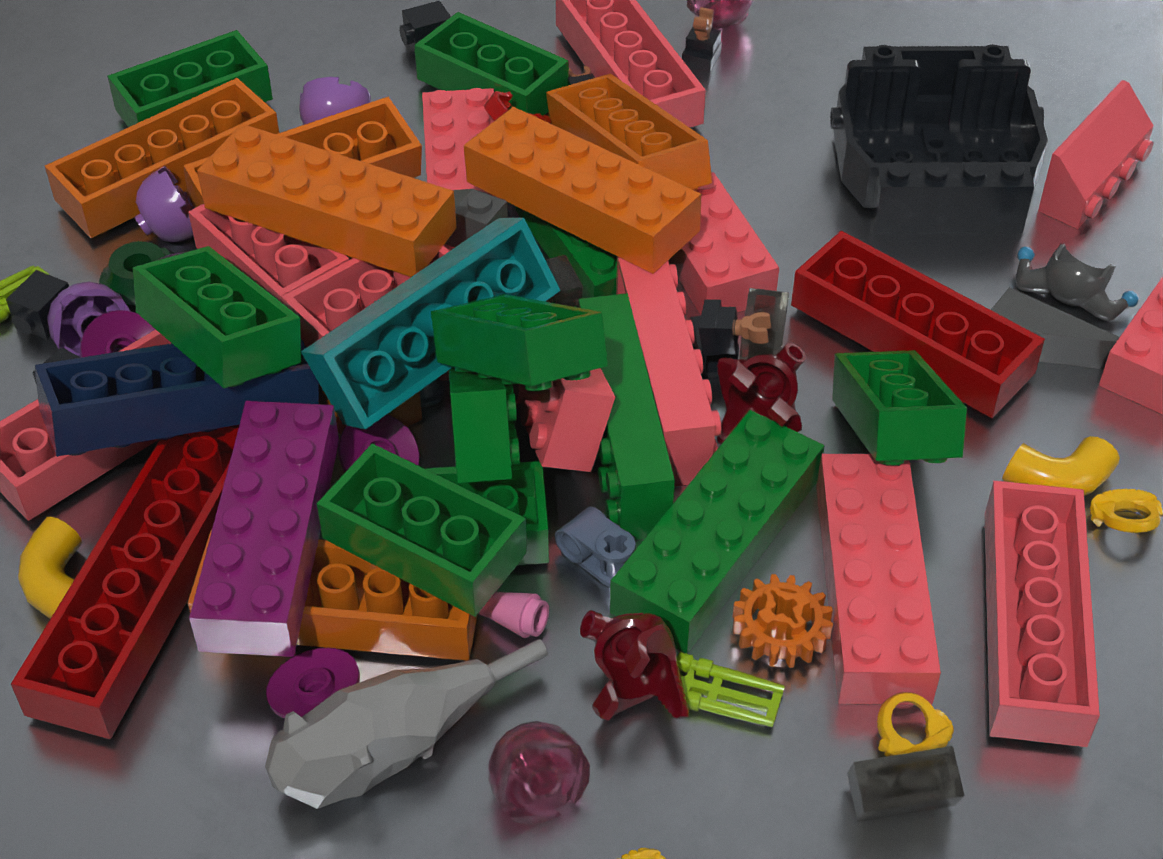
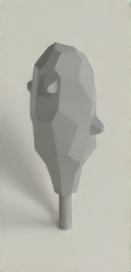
(379, 727)

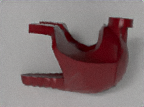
(763, 386)
(638, 660)

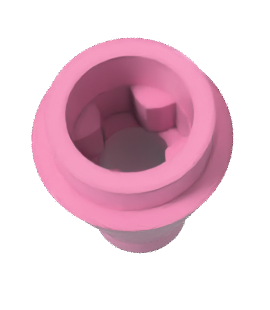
(518, 612)

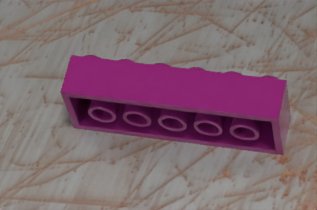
(265, 530)

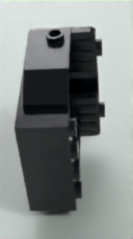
(940, 138)

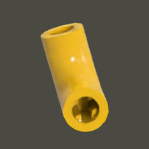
(1084, 469)
(44, 564)

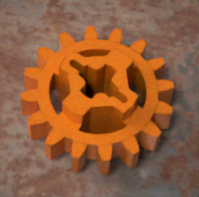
(782, 620)

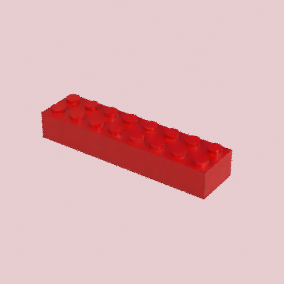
(128, 589)

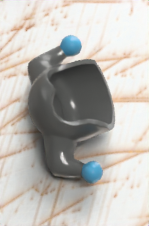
(1072, 283)

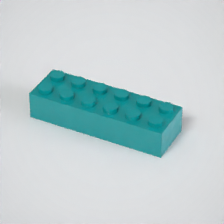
(390, 345)

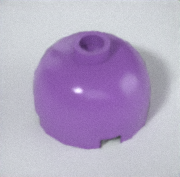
(327, 97)
(164, 208)
(76, 309)

